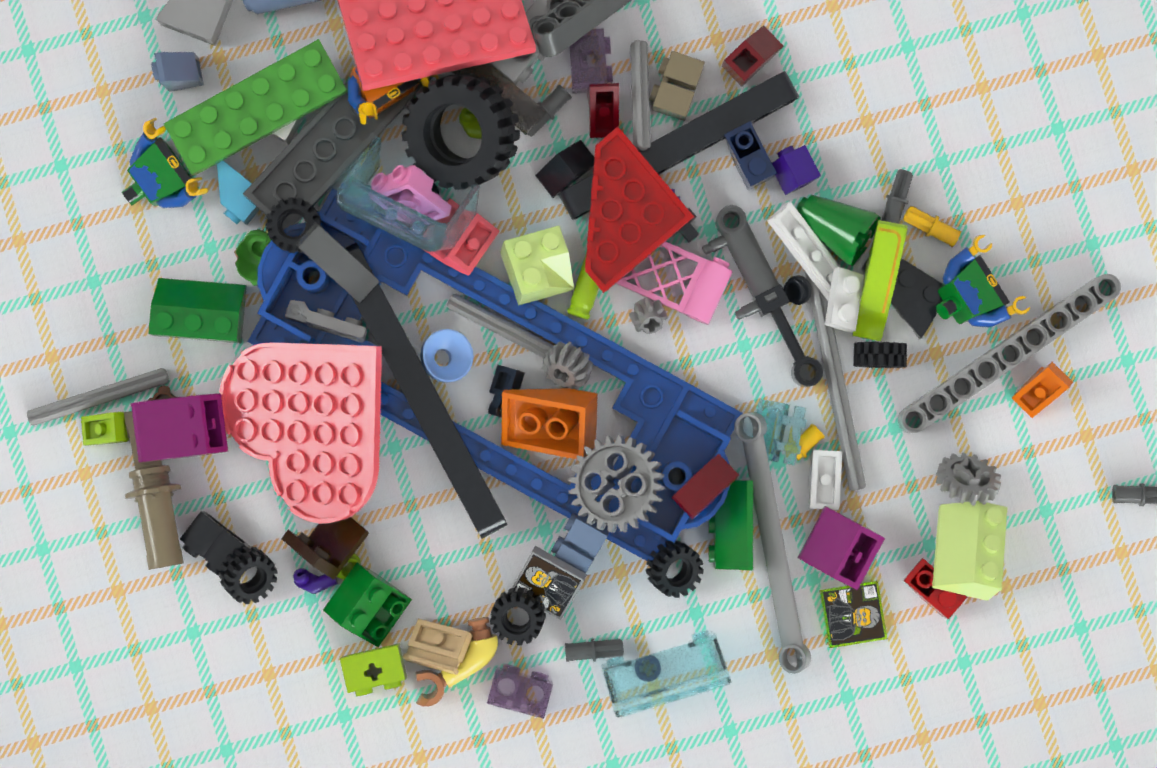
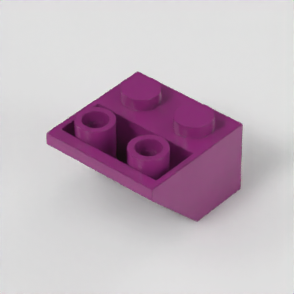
(841, 548)

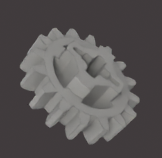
(968, 478)

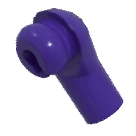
(311, 582)

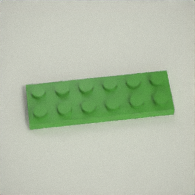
(255, 107)

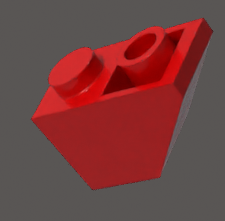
(921, 580)

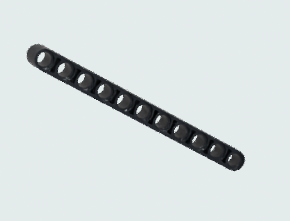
(428, 407)

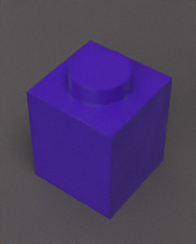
(795, 169)

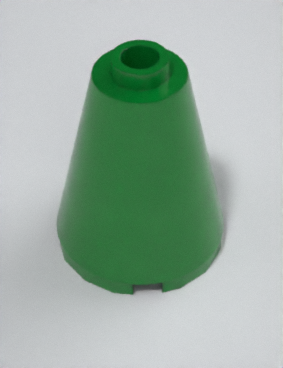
(839, 226)

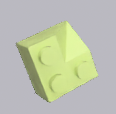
(538, 265)

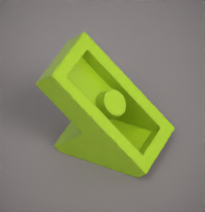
(104, 429)

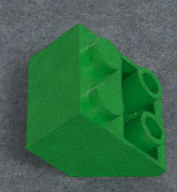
(367, 605)

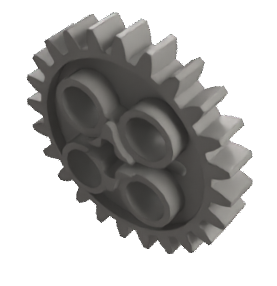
(600, 462)

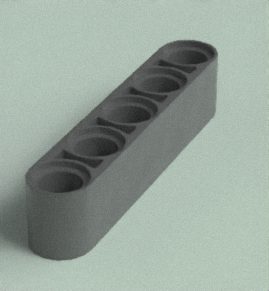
(571, 22)

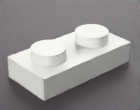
(844, 299)
(825, 479)

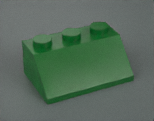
(198, 310)
(733, 529)

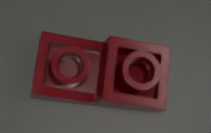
(705, 486)

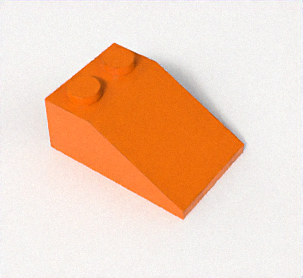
(550, 420)

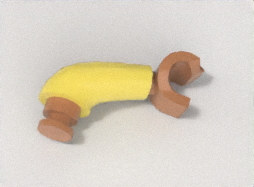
(479, 654)

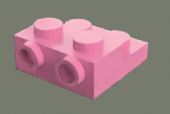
(413, 189)

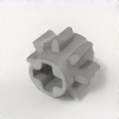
(648, 315)

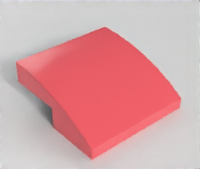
(470, 246)

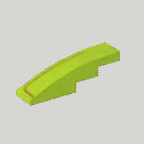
(880, 279)

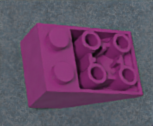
(179, 427)

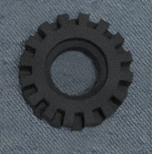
(280, 212)
(880, 354)
(687, 574)
(258, 584)
(511, 631)

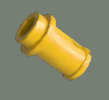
(808, 440)

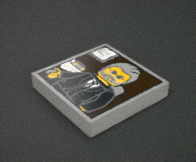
(550, 580)

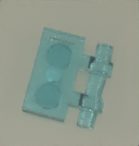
(777, 418)

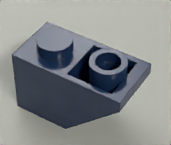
(749, 156)

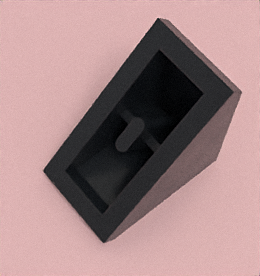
(566, 168)

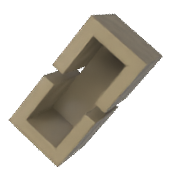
(681, 71)

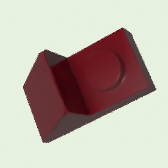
(603, 109)

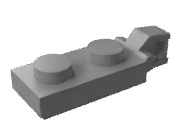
(325, 321)

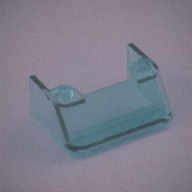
(395, 218)
(666, 675)

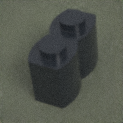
(211, 541)

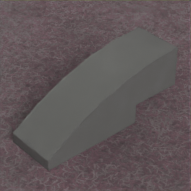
(337, 262)

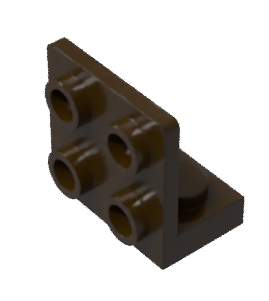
(328, 545)

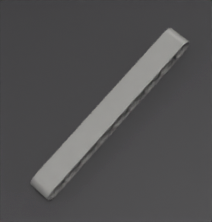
(1021, 347)

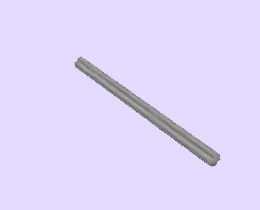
(837, 391)

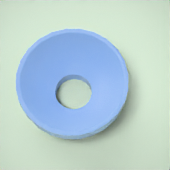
(459, 354)

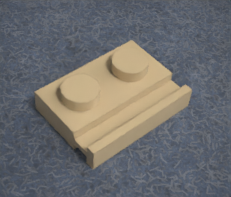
(437, 646)

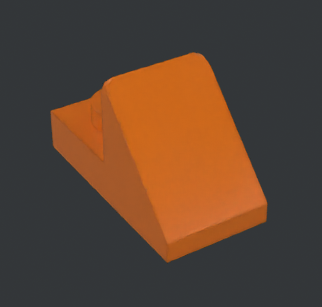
(1042, 389)

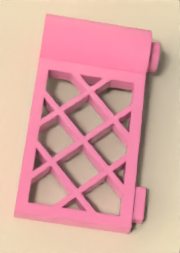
(702, 292)

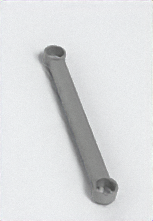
(773, 542)

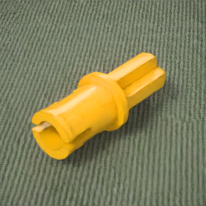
(931, 226)

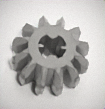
(567, 365)

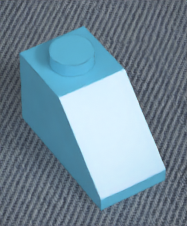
(231, 190)

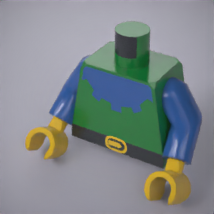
(159, 173)
(972, 291)

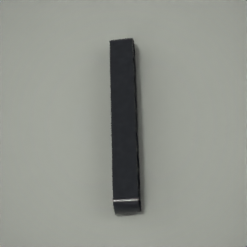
(697, 134)

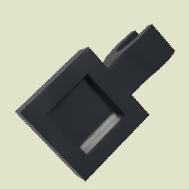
(503, 379)

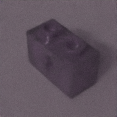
(581, 74)

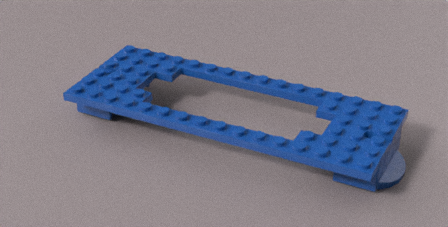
(671, 415)

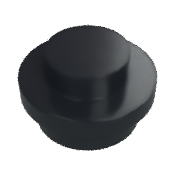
(798, 290)

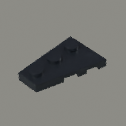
(915, 297)

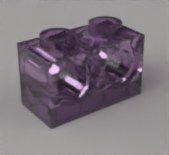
(518, 699)

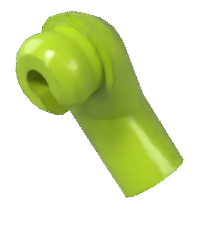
(470, 124)

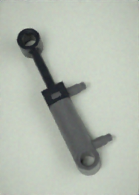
(762, 284)

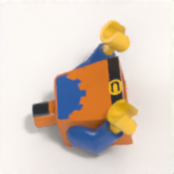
(376, 100)

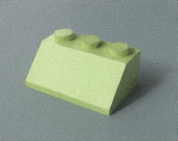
(970, 549)

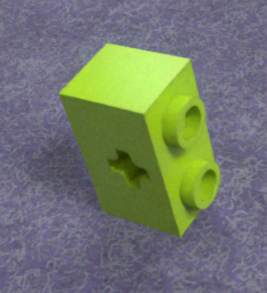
(356, 666)

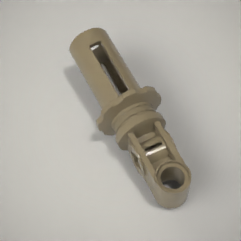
(155, 505)

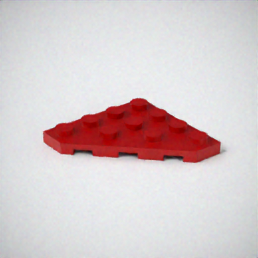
(628, 211)

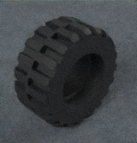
(425, 136)

